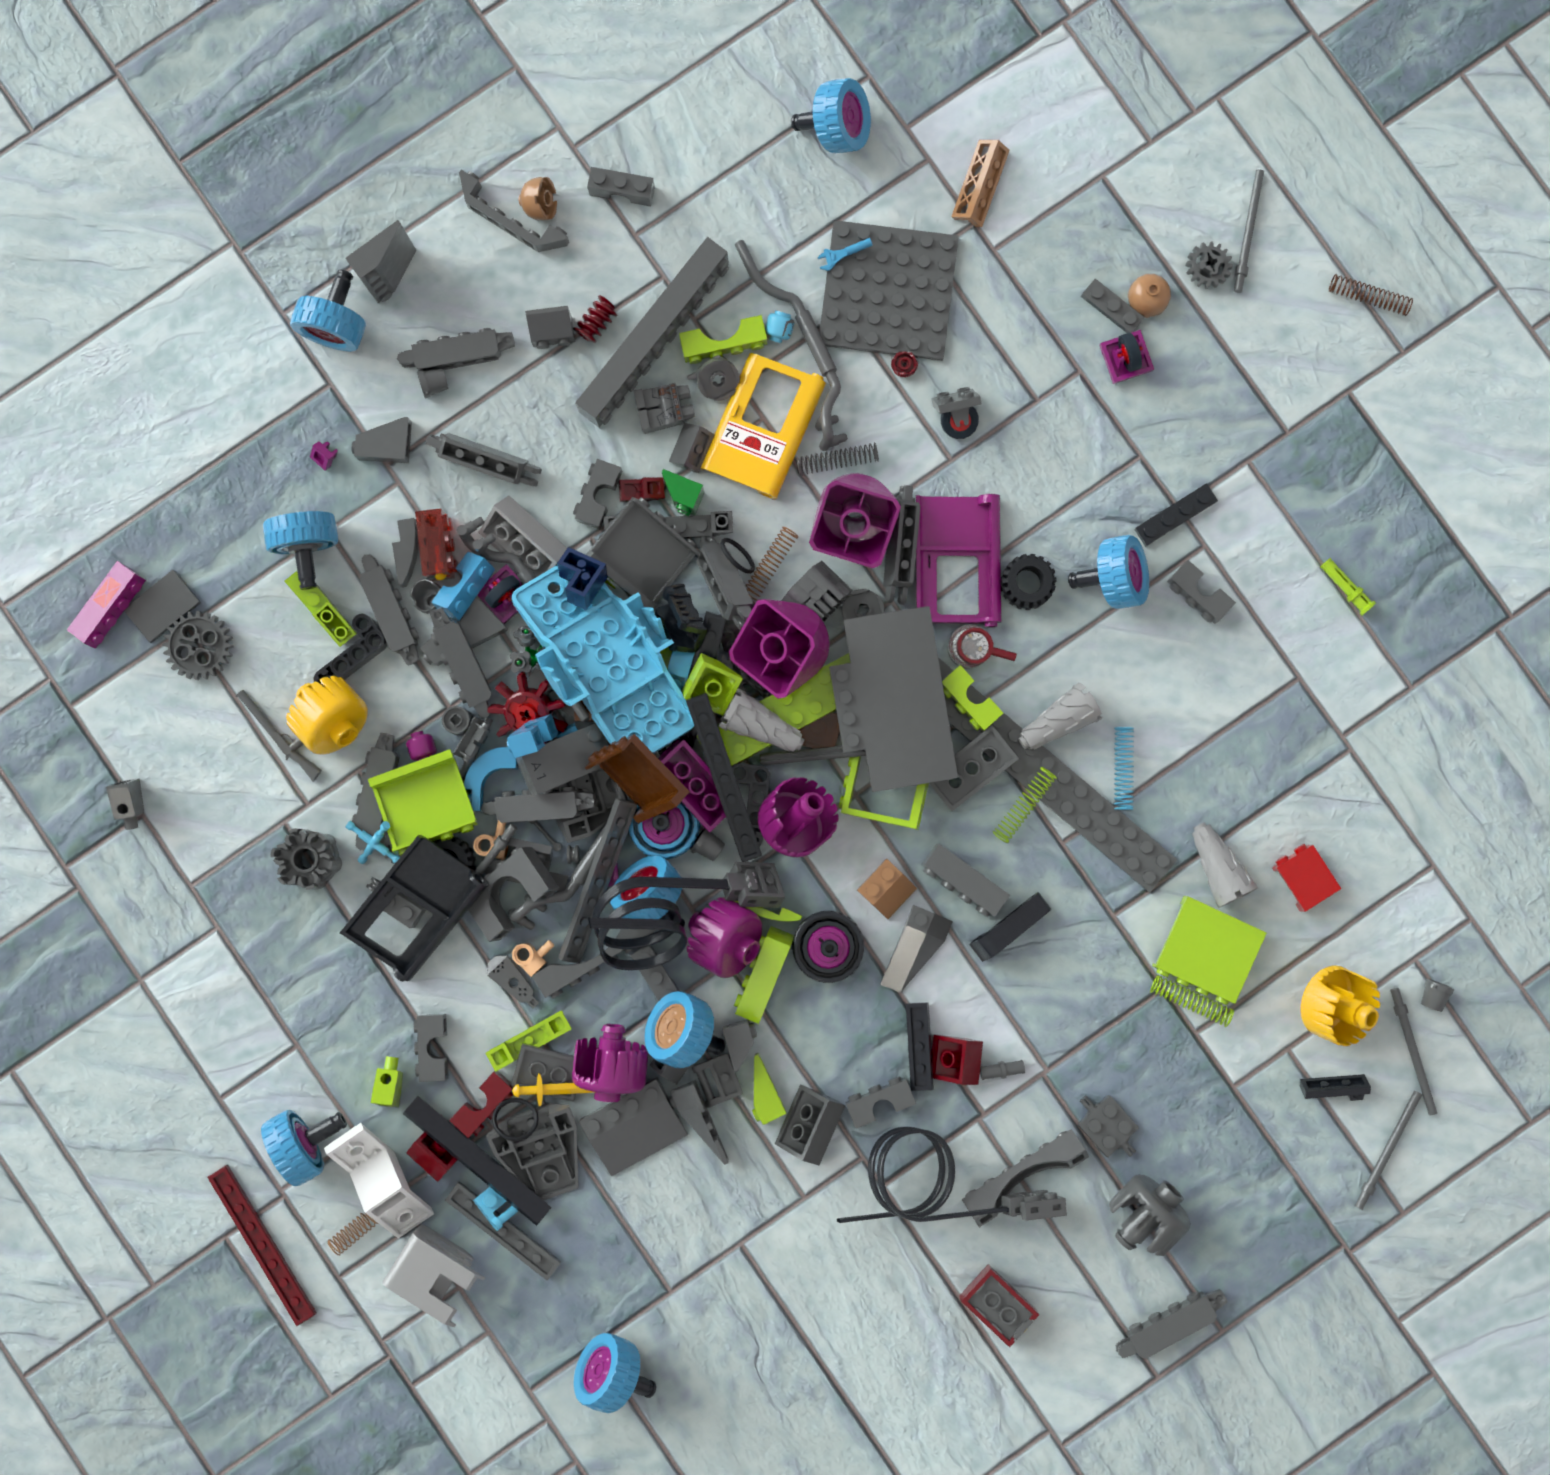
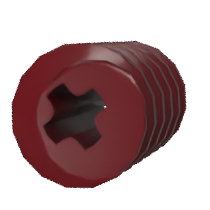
(595, 319)

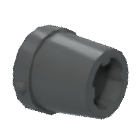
(432, 381)
(707, 845)
(1436, 995)

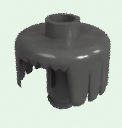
(1158, 1208)

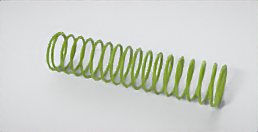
(1006, 840)
(1191, 1002)

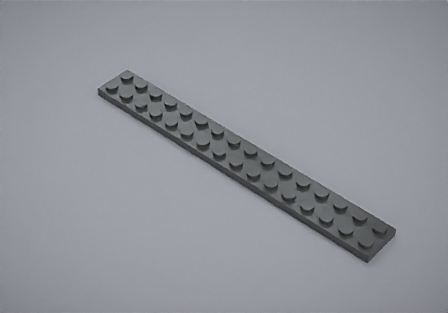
(1073, 799)

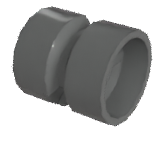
(456, 720)

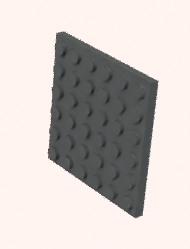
(889, 293)

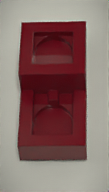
(647, 488)

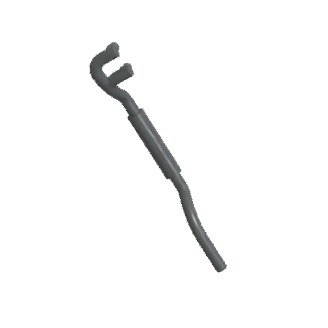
(814, 343)
(525, 574)
(577, 878)

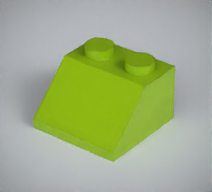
(714, 679)

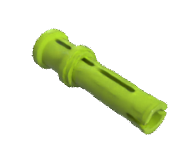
(1354, 593)

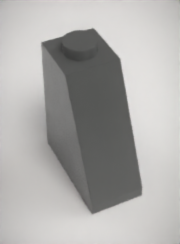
(385, 442)

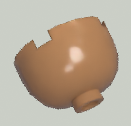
(537, 199)
(1149, 295)

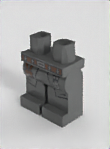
(661, 407)

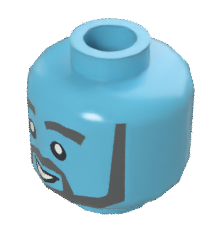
(779, 326)

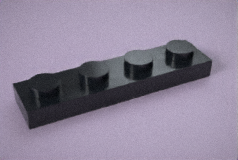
(1176, 514)
(919, 1046)

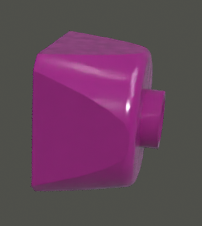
(850, 538)
(781, 645)

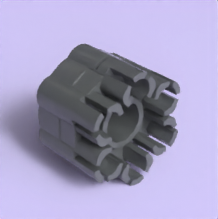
(819, 590)
(290, 855)

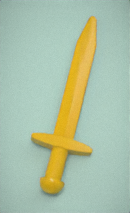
(547, 1089)

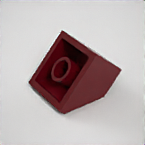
(956, 1059)
(431, 1156)

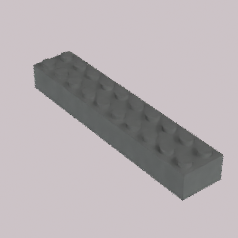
(653, 333)

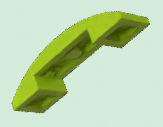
(785, 914)
(536, 1035)

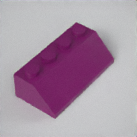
(696, 777)

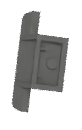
(545, 854)

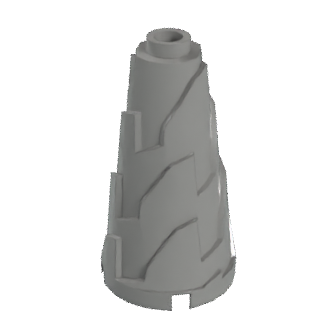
(1063, 717)
(754, 720)
(1224, 873)

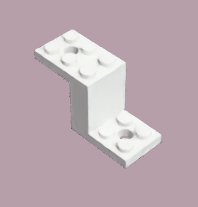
(379, 1180)

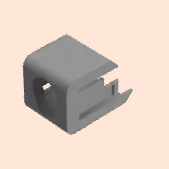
(427, 1270)

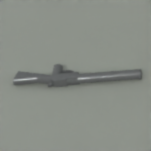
(289, 750)

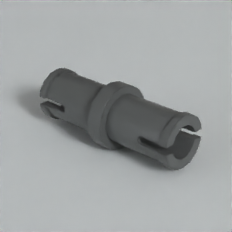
(1002, 1069)

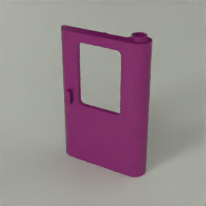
(960, 529)

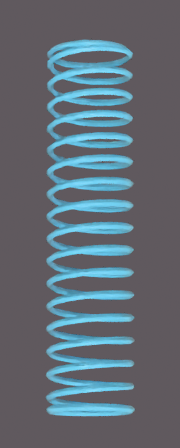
(1123, 730)

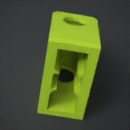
(387, 1094)

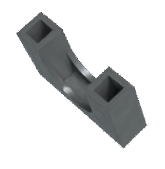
(530, 872)

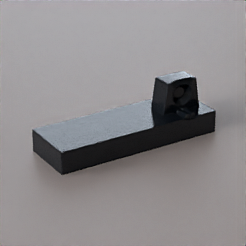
(1351, 1085)

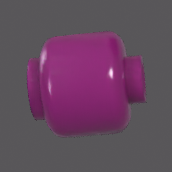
(421, 746)

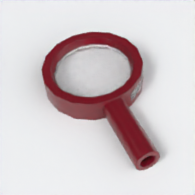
(976, 646)

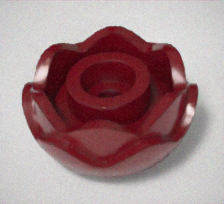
(904, 357)

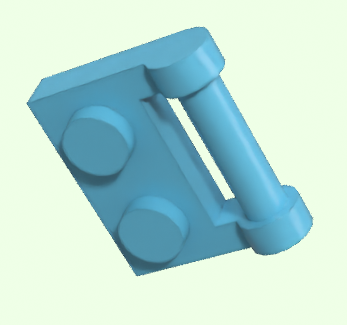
(489, 1202)

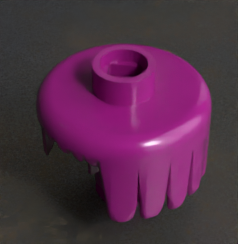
(797, 817)
(725, 937)
(612, 1066)

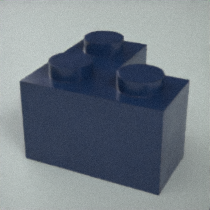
(585, 577)

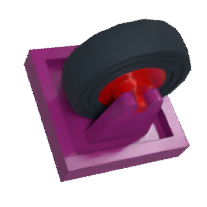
(1126, 356)
(498, 593)

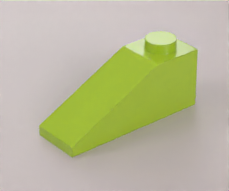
(766, 1098)

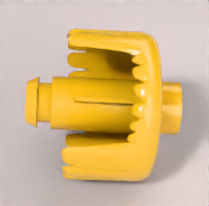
(327, 715)
(1340, 1005)

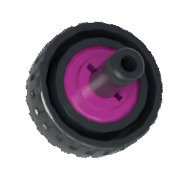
(828, 946)

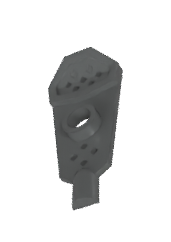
(504, 977)

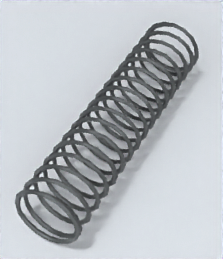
(800, 467)

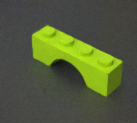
(698, 346)

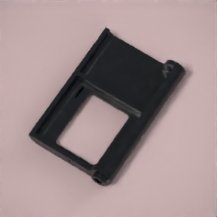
(434, 882)

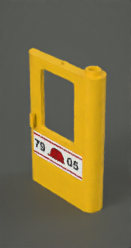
(753, 453)

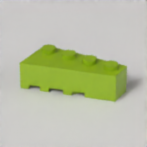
(764, 974)

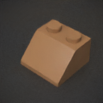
(887, 888)

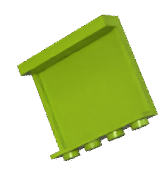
(424, 801)
(1209, 951)

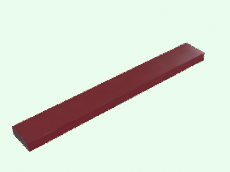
(262, 1245)

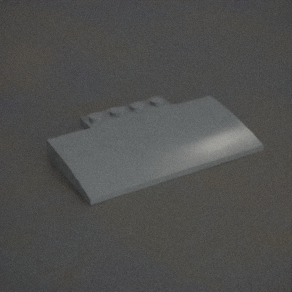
(894, 700)

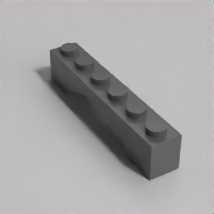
(557, 976)
(1062, 1152)

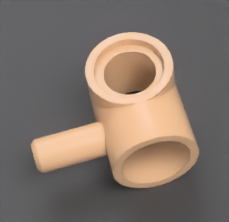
(499, 831)
(535, 960)

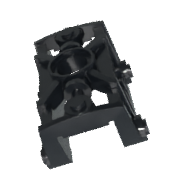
(681, 620)

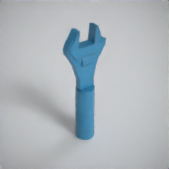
(835, 256)

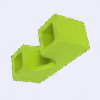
(981, 714)

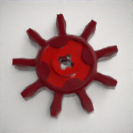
(525, 700)

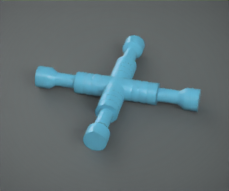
(373, 842)

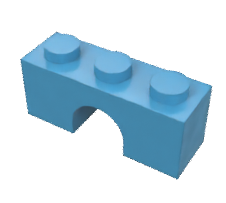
(457, 599)
(531, 736)

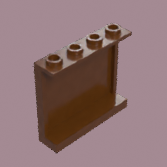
(640, 776)

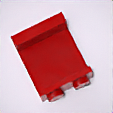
(1307, 876)

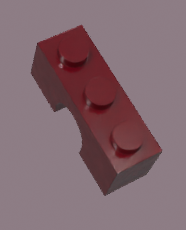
(470, 1119)

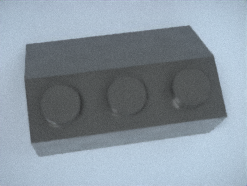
(809, 1125)

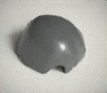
(423, 594)

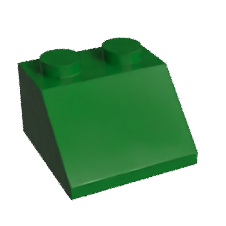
(683, 492)

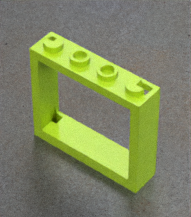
(845, 801)

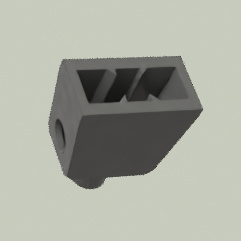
(126, 801)

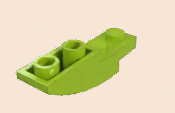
(323, 611)

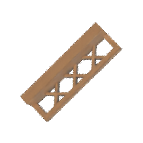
(984, 181)

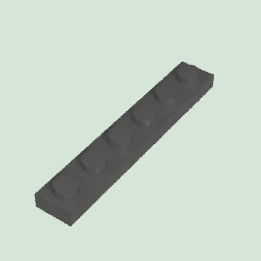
(508, 1236)

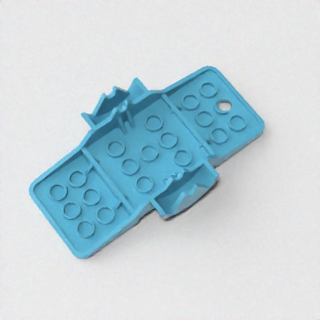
(606, 660)

